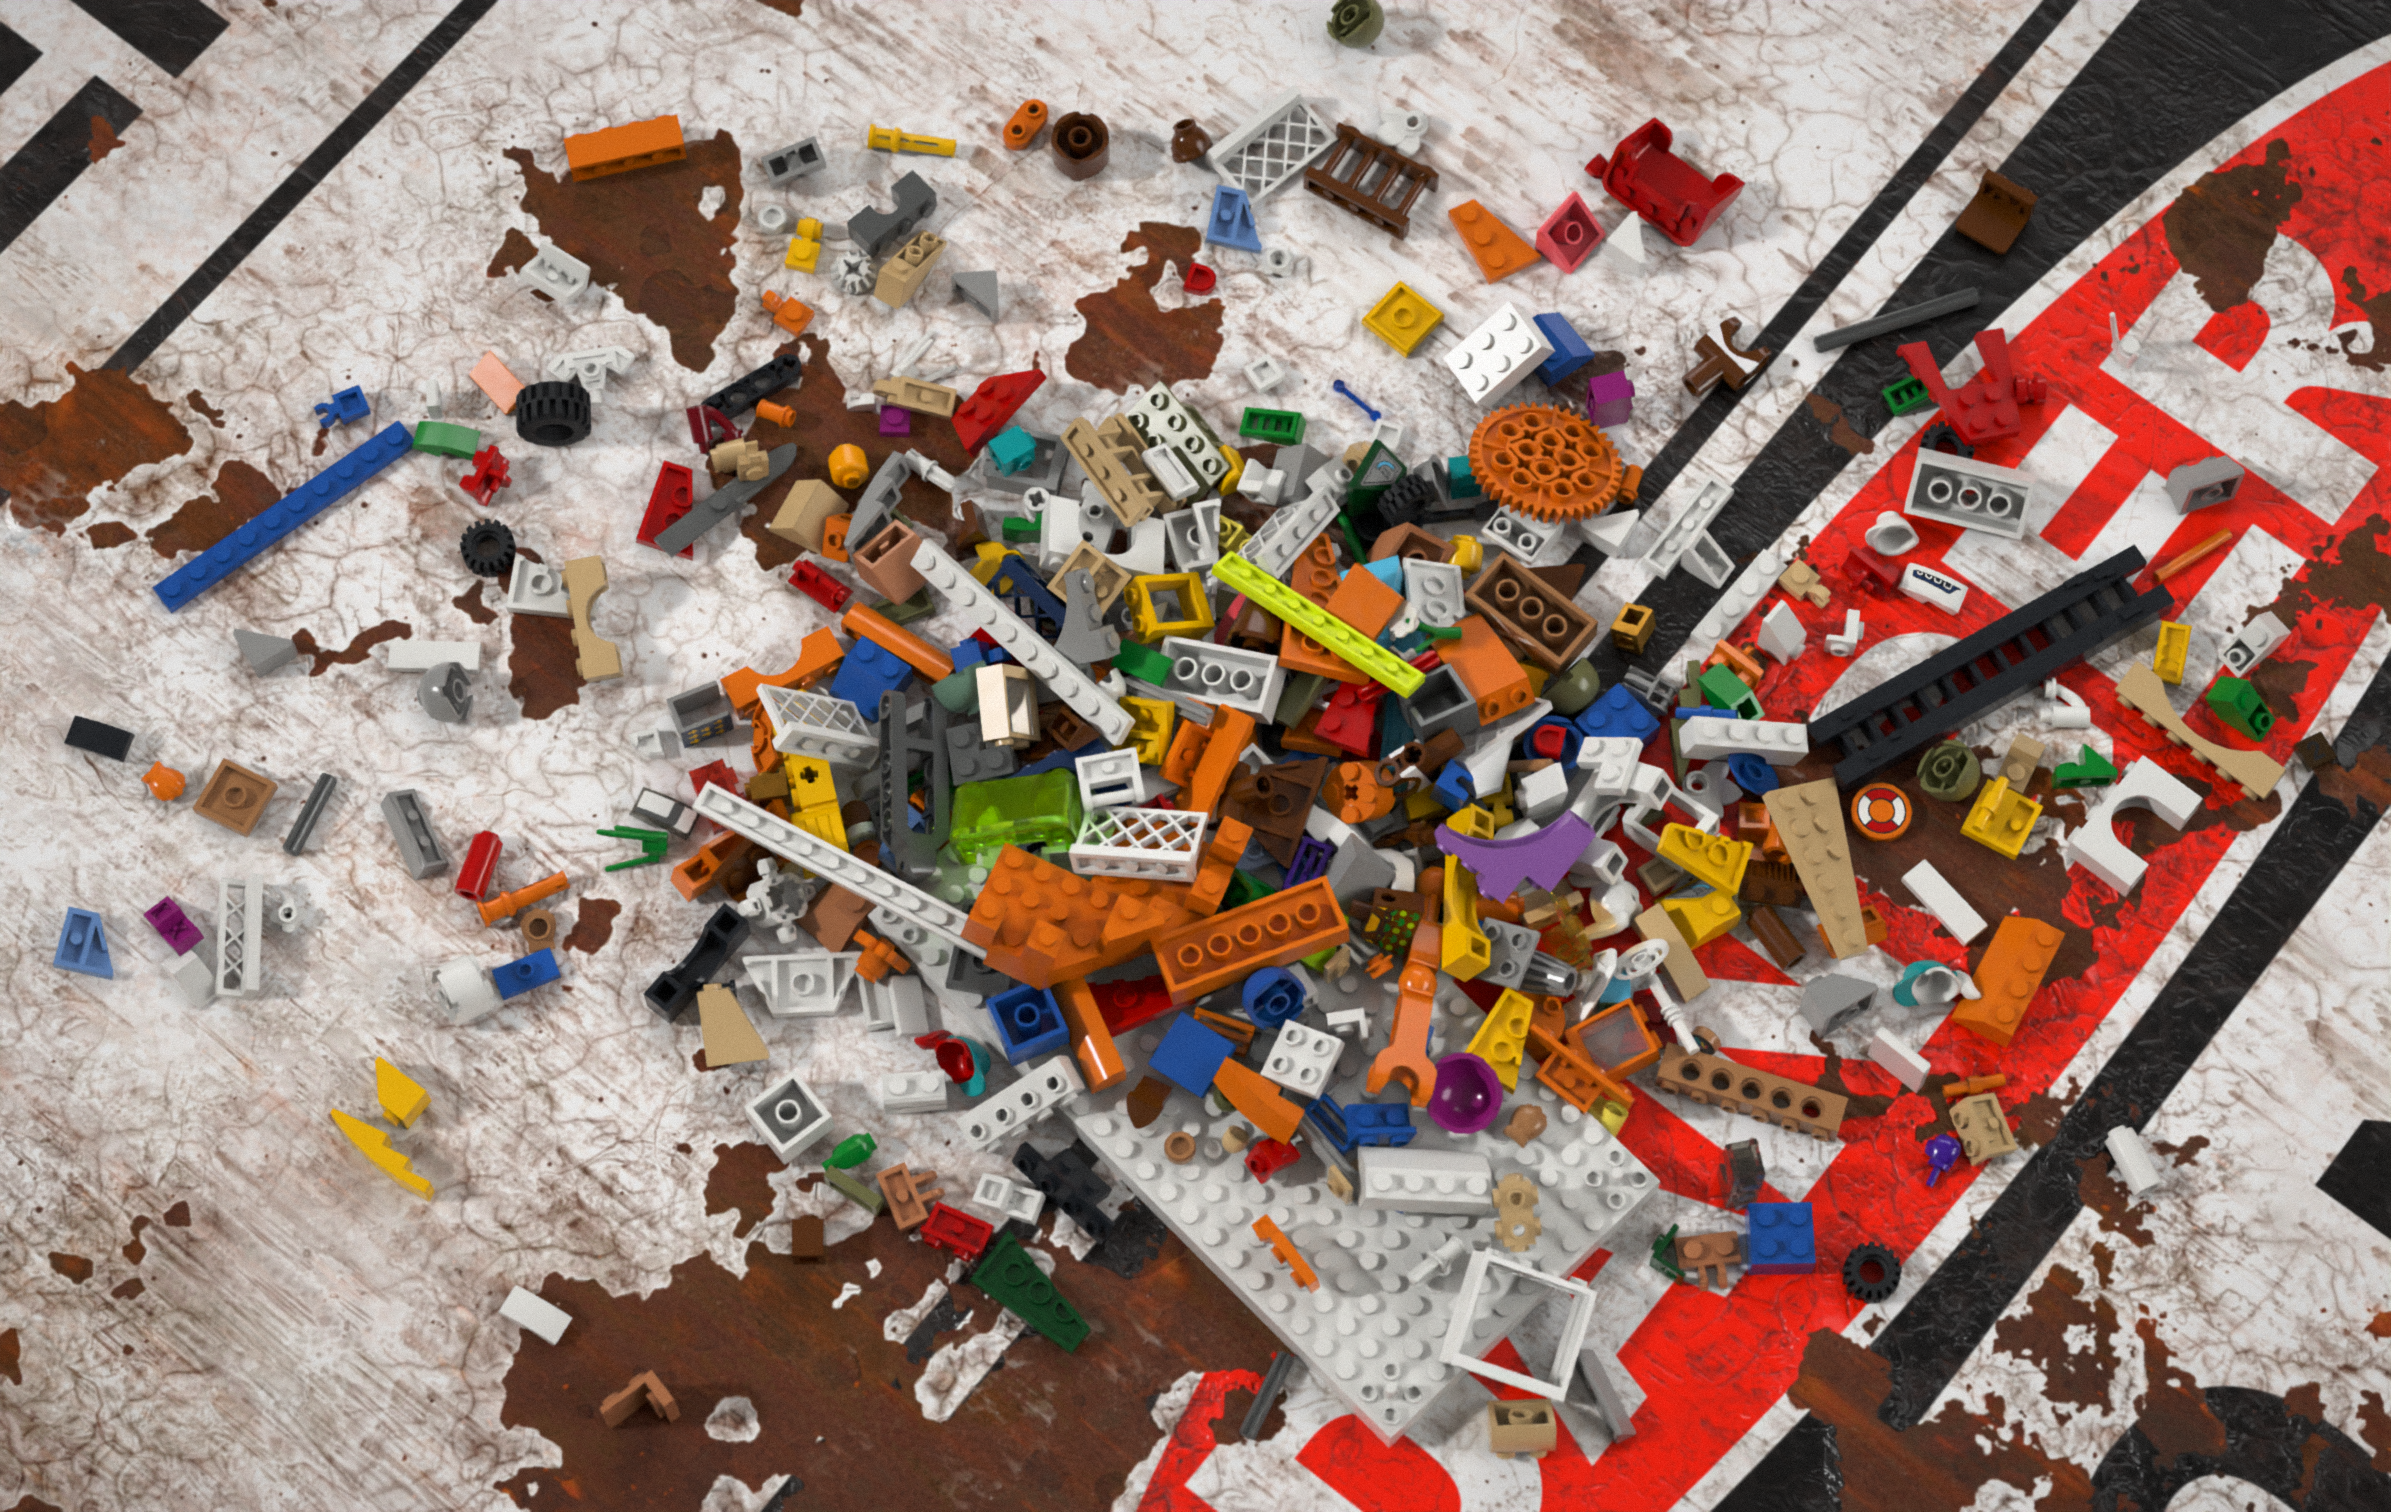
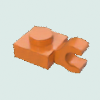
(790, 315)

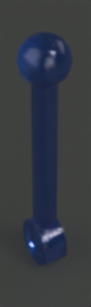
(1339, 386)

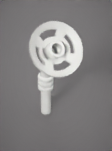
(1640, 959)

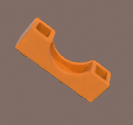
(818, 659)

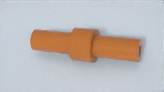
(1973, 1085)

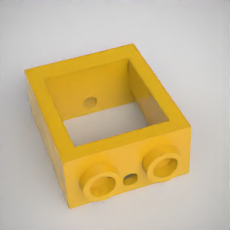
(1191, 599)

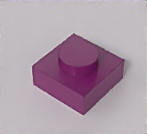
(894, 421)

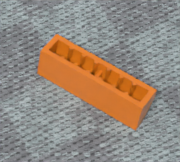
(926, 660)
(1088, 1035)

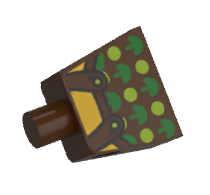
(1389, 918)

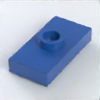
(526, 973)

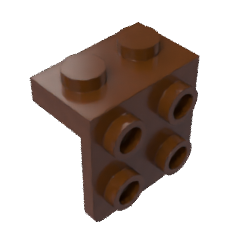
(1997, 212)

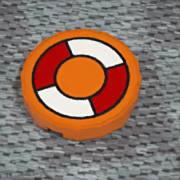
(1881, 812)

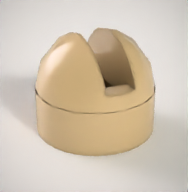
(1235, 1139)

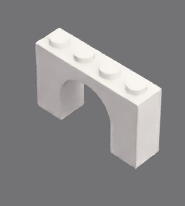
(1061, 537)
(2142, 786)
(1602, 858)

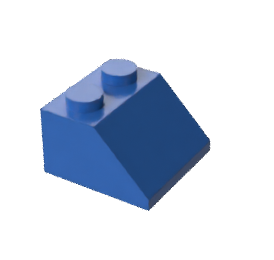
(1569, 348)
(867, 674)

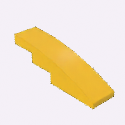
(376, 1149)

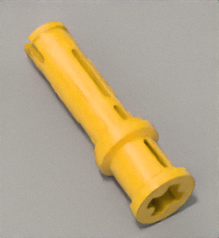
(894, 141)

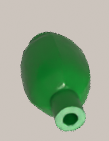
(851, 1152)

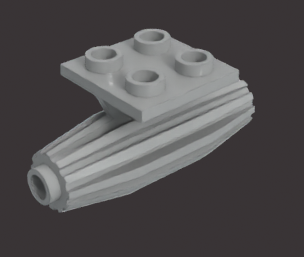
(1520, 966)

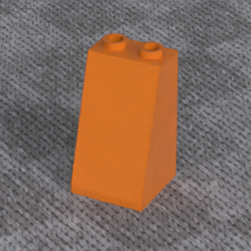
(1485, 669)

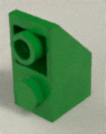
(1727, 691)
(2240, 707)

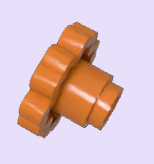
(877, 957)

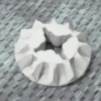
(853, 283)

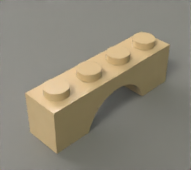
(586, 582)

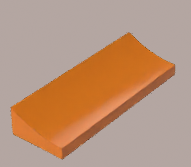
(1250, 938)

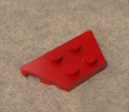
(993, 406)

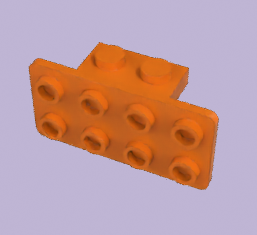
(1205, 758)

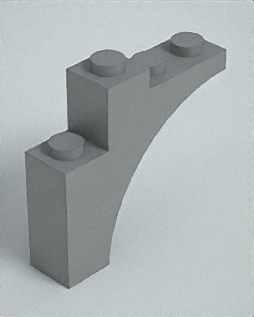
(1082, 634)

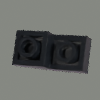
(99, 739)

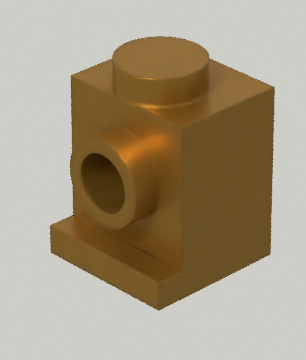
(1632, 628)
(768, 787)

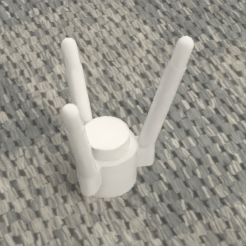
(2129, 349)
(907, 367)

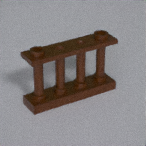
(1370, 207)

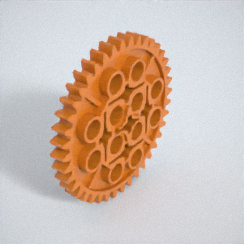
(1545, 463)

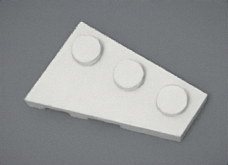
(539, 591)

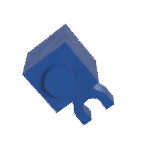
(973, 651)

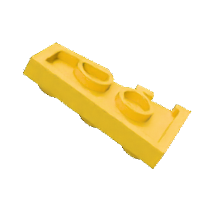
(1706, 856)
(1504, 1037)

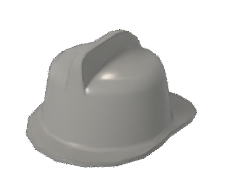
(1435, 476)

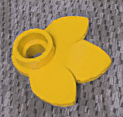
(992, 555)

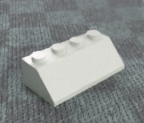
(1424, 1180)

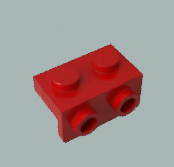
(957, 1232)

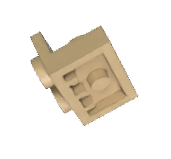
(1982, 1128)

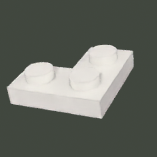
(1615, 759)

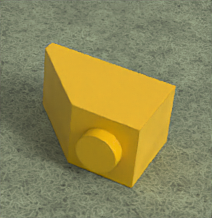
(399, 1095)

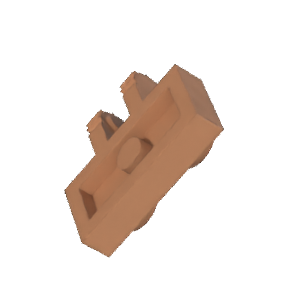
(903, 1196)
(1708, 1252)

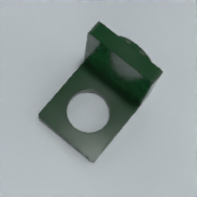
(1660, 1246)

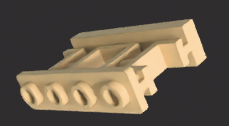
(1100, 457)

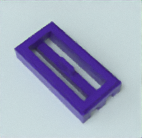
(1317, 846)

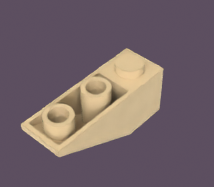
(908, 268)

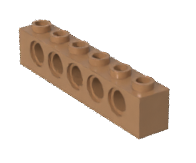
(1766, 1085)

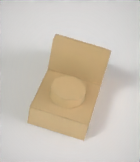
(2021, 762)

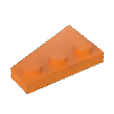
(1491, 242)

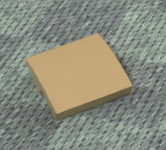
(1107, 575)

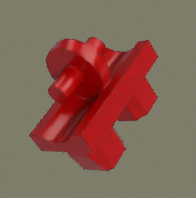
(490, 475)
(1868, 573)

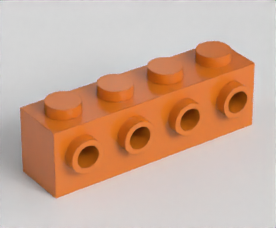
(625, 147)

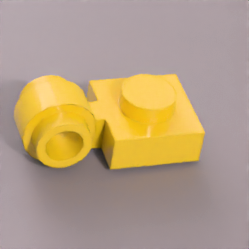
(805, 253)
(1498, 801)

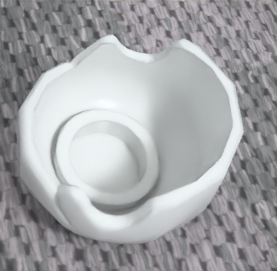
(1113, 685)

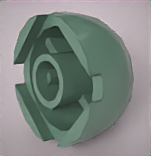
(960, 690)

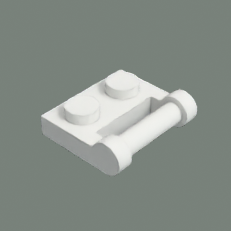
(1109, 770)

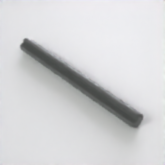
(1896, 320)

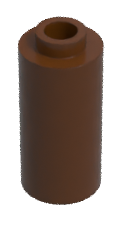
(1775, 937)

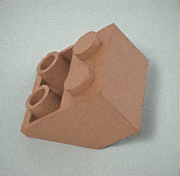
(887, 560)

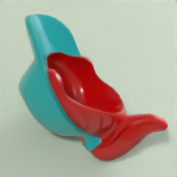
(960, 1058)

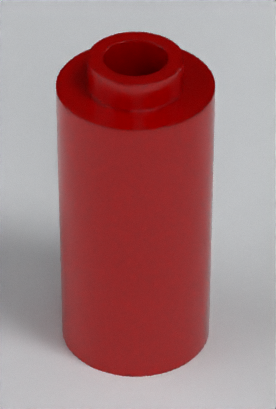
(478, 866)

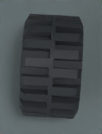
(553, 413)

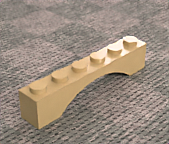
(2250, 769)

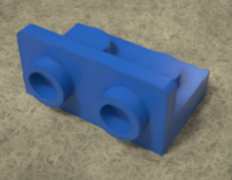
(1378, 1124)

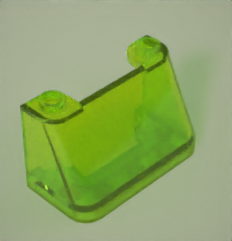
(1015, 812)

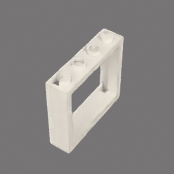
(1570, 1340)

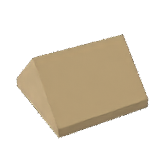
(805, 513)

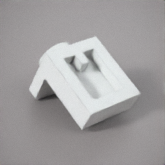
(1349, 1021)

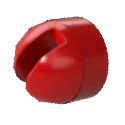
(1597, 166)

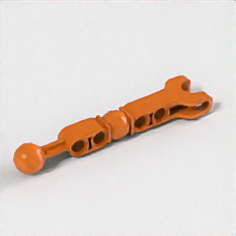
(1405, 1056)

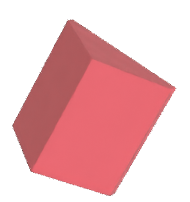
(1569, 234)

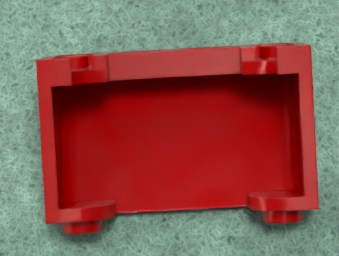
(1666, 188)

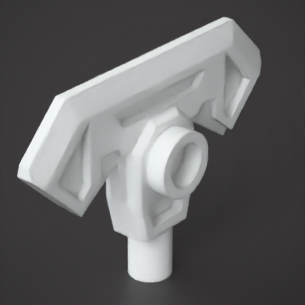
(591, 368)
(1590, 987)

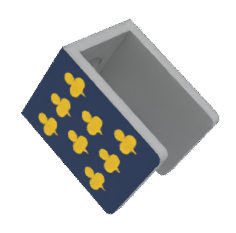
(703, 729)

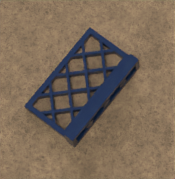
(1034, 587)

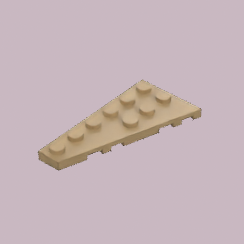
(1817, 843)

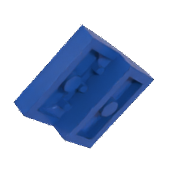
(1191, 1054)

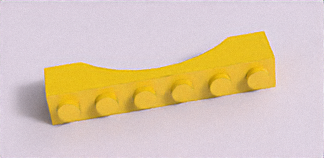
(1463, 941)

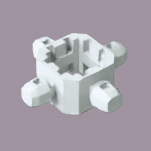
(794, 895)

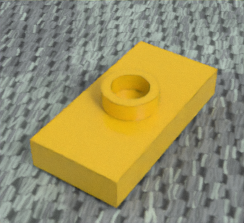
(2171, 652)

